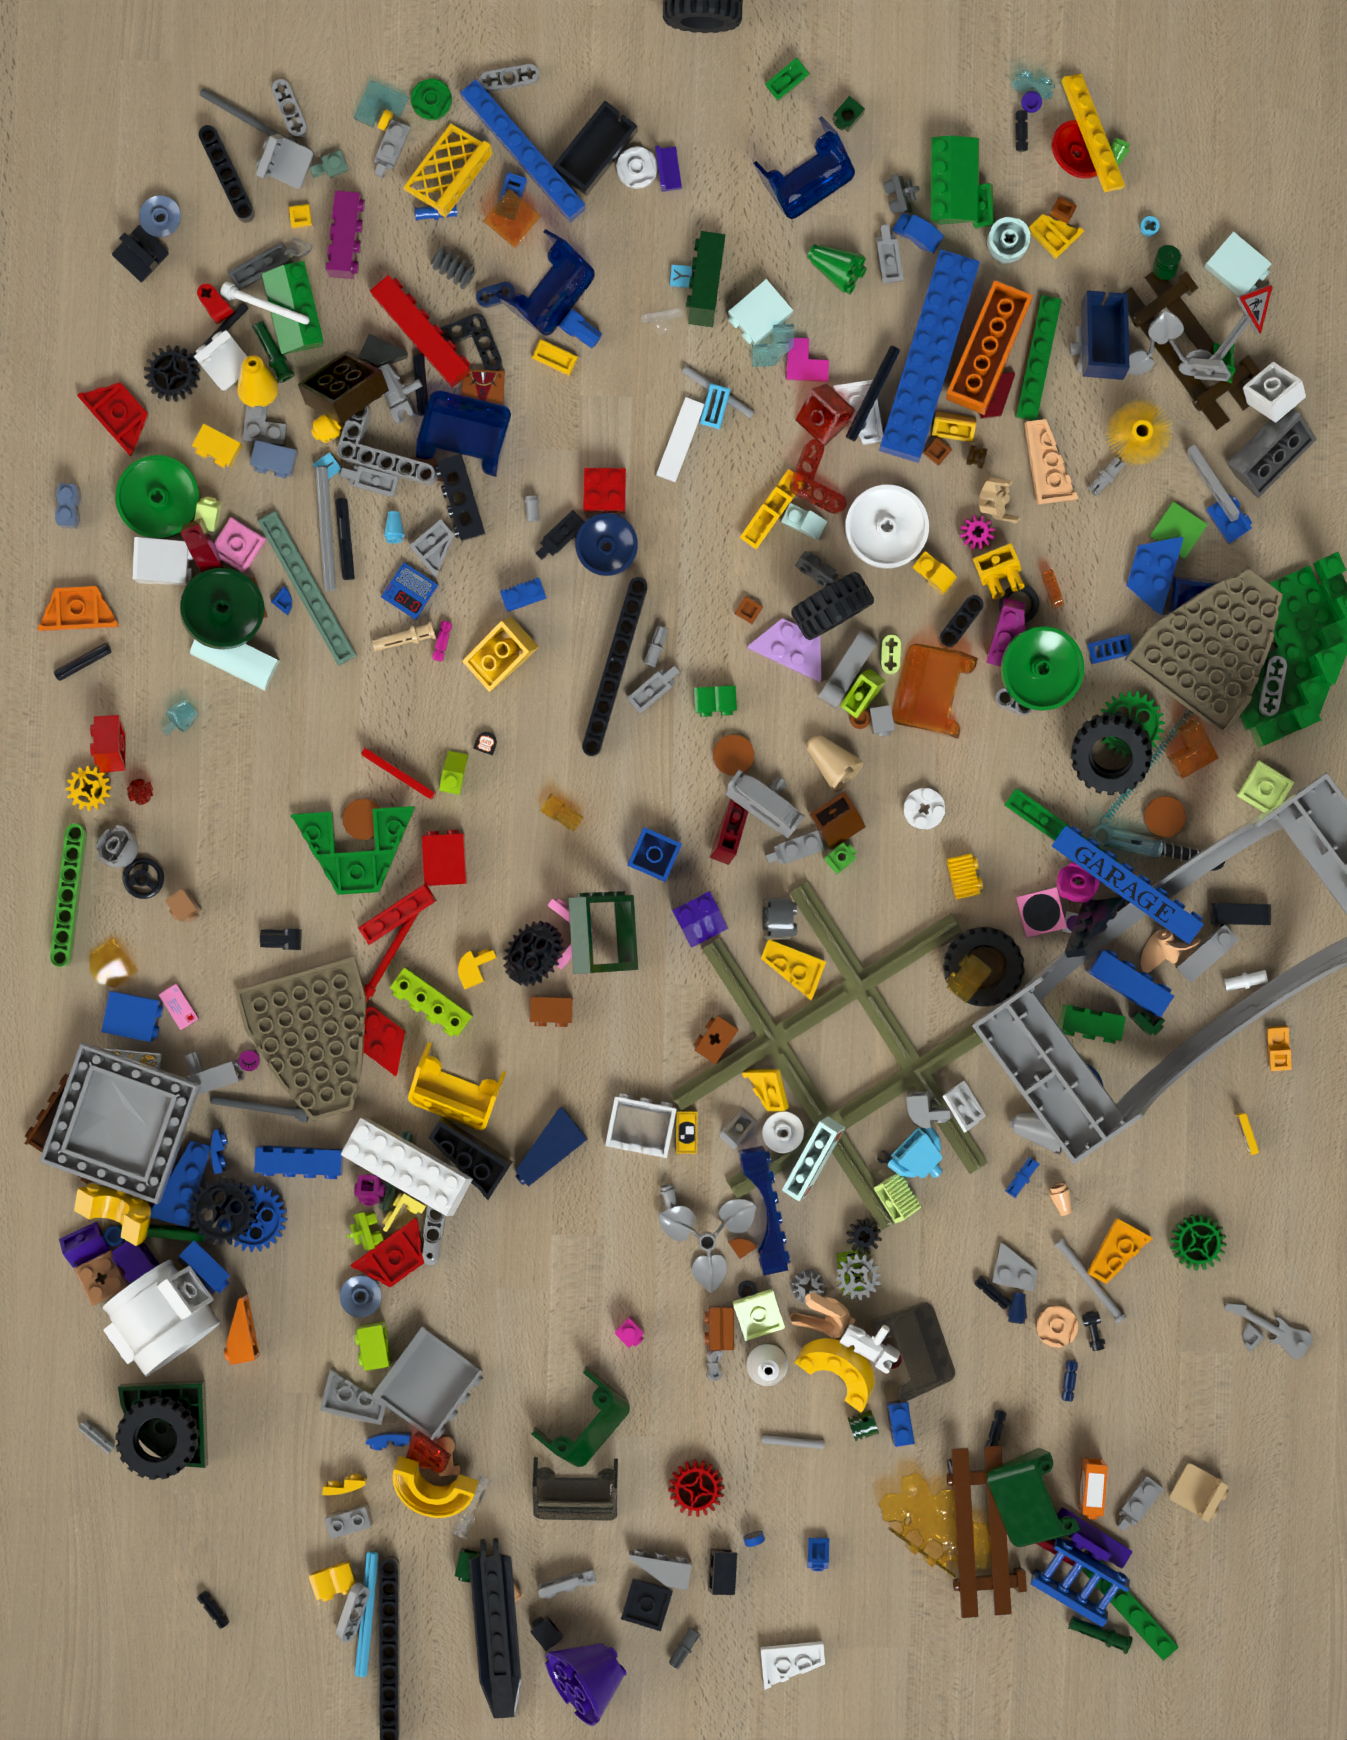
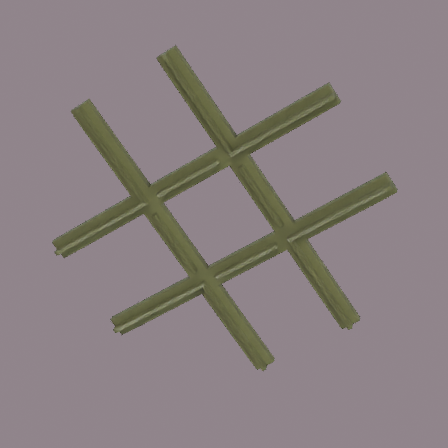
(858, 985)

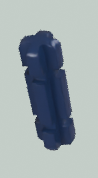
(1069, 1380)

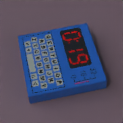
(409, 591)

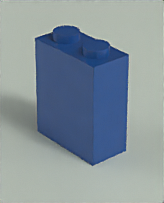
(132, 1016)
(205, 1267)

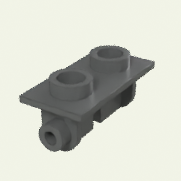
(809, 566)

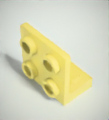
(413, 1205)

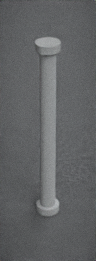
(1090, 1280)

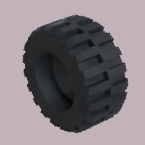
(703, 15)
(832, 605)
(1102, 778)
(1007, 949)
(133, 1453)

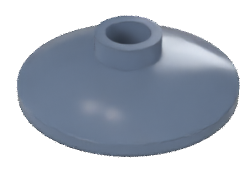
(158, 206)
(356, 1306)

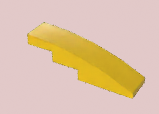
(769, 512)

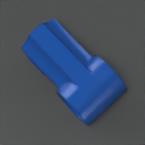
(577, 326)

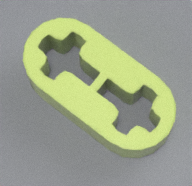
(885, 654)

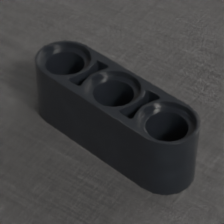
(969, 615)
(1240, 914)

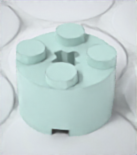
(1008, 228)

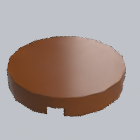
(732, 754)
(1164, 816)
(359, 819)

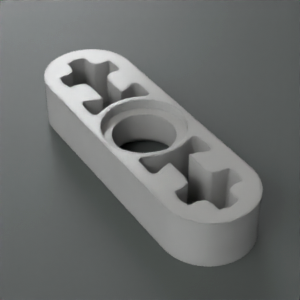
(525, 81)
(288, 91)
(1275, 702)
(355, 1601)

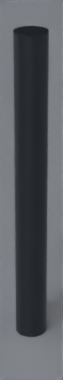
(227, 324)

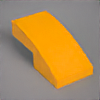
(1278, 1048)

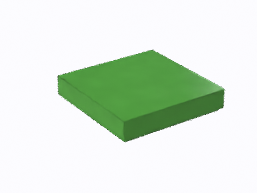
(1179, 523)

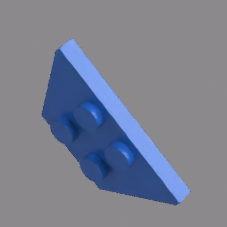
(1154, 571)

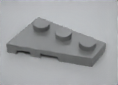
(349, 1401)

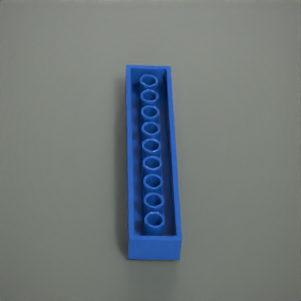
(929, 356)

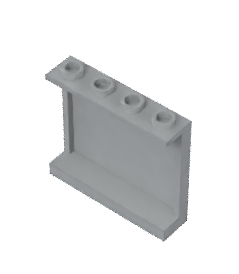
(428, 1384)

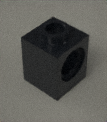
(545, 1632)

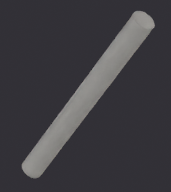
(706, 384)

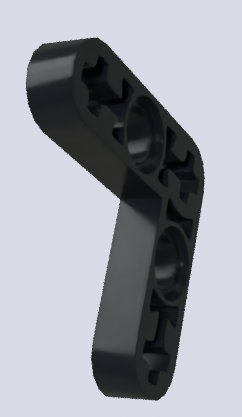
(469, 331)

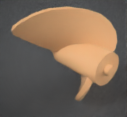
(1161, 947)

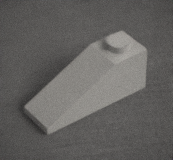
(1207, 953)

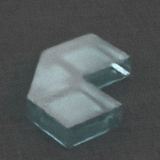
(771, 353)

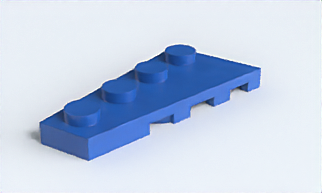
(182, 1185)

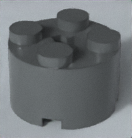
(779, 918)

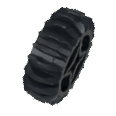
(171, 382)

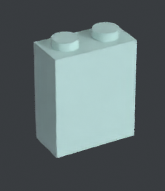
(1238, 265)
(759, 313)

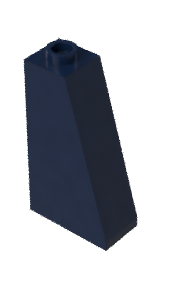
(552, 1146)

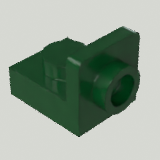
(1143, 1022)

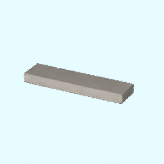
(1213, 483)

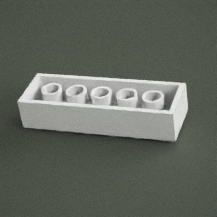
(406, 1166)

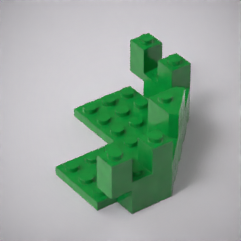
(1313, 643)

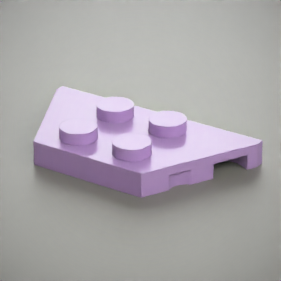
(790, 648)

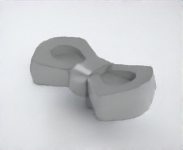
(713, 1371)

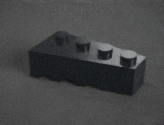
(471, 1156)

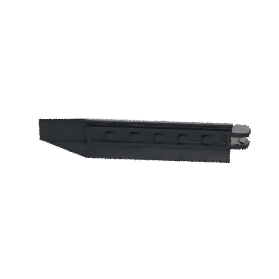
(496, 1629)

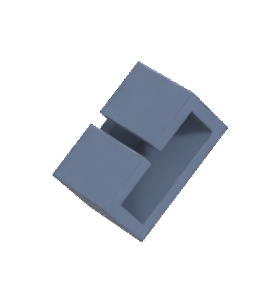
(274, 459)

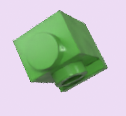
(833, 861)

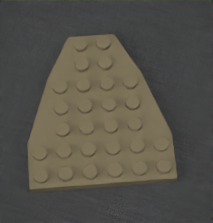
(1212, 648)
(311, 1034)

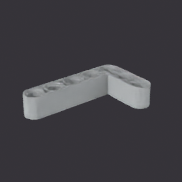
(379, 456)

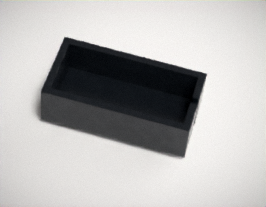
(595, 148)

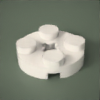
(912, 807)

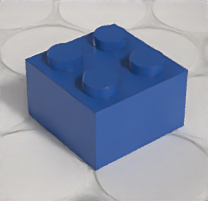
(654, 854)

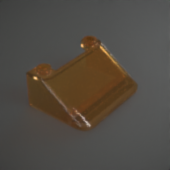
(929, 688)

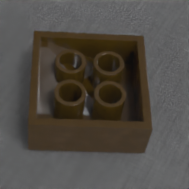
(343, 387)

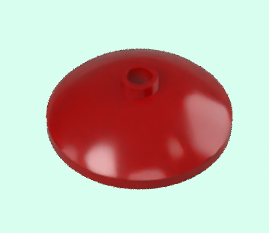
(1071, 151)

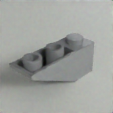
(669, 1571)

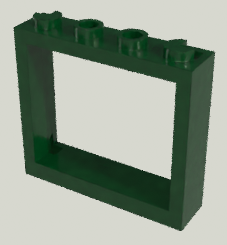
(582, 933)

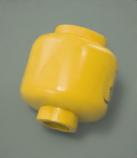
(326, 429)

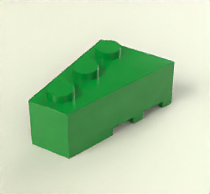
(1091, 1023)

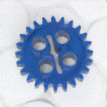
(269, 1228)

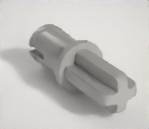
(656, 646)

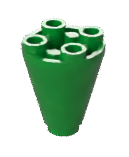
(838, 266)

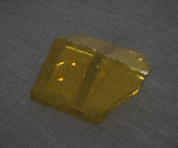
(111, 964)

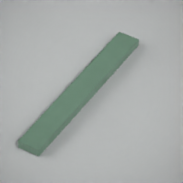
(307, 588)

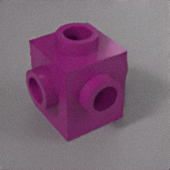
(369, 1189)

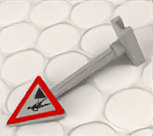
(1255, 308)

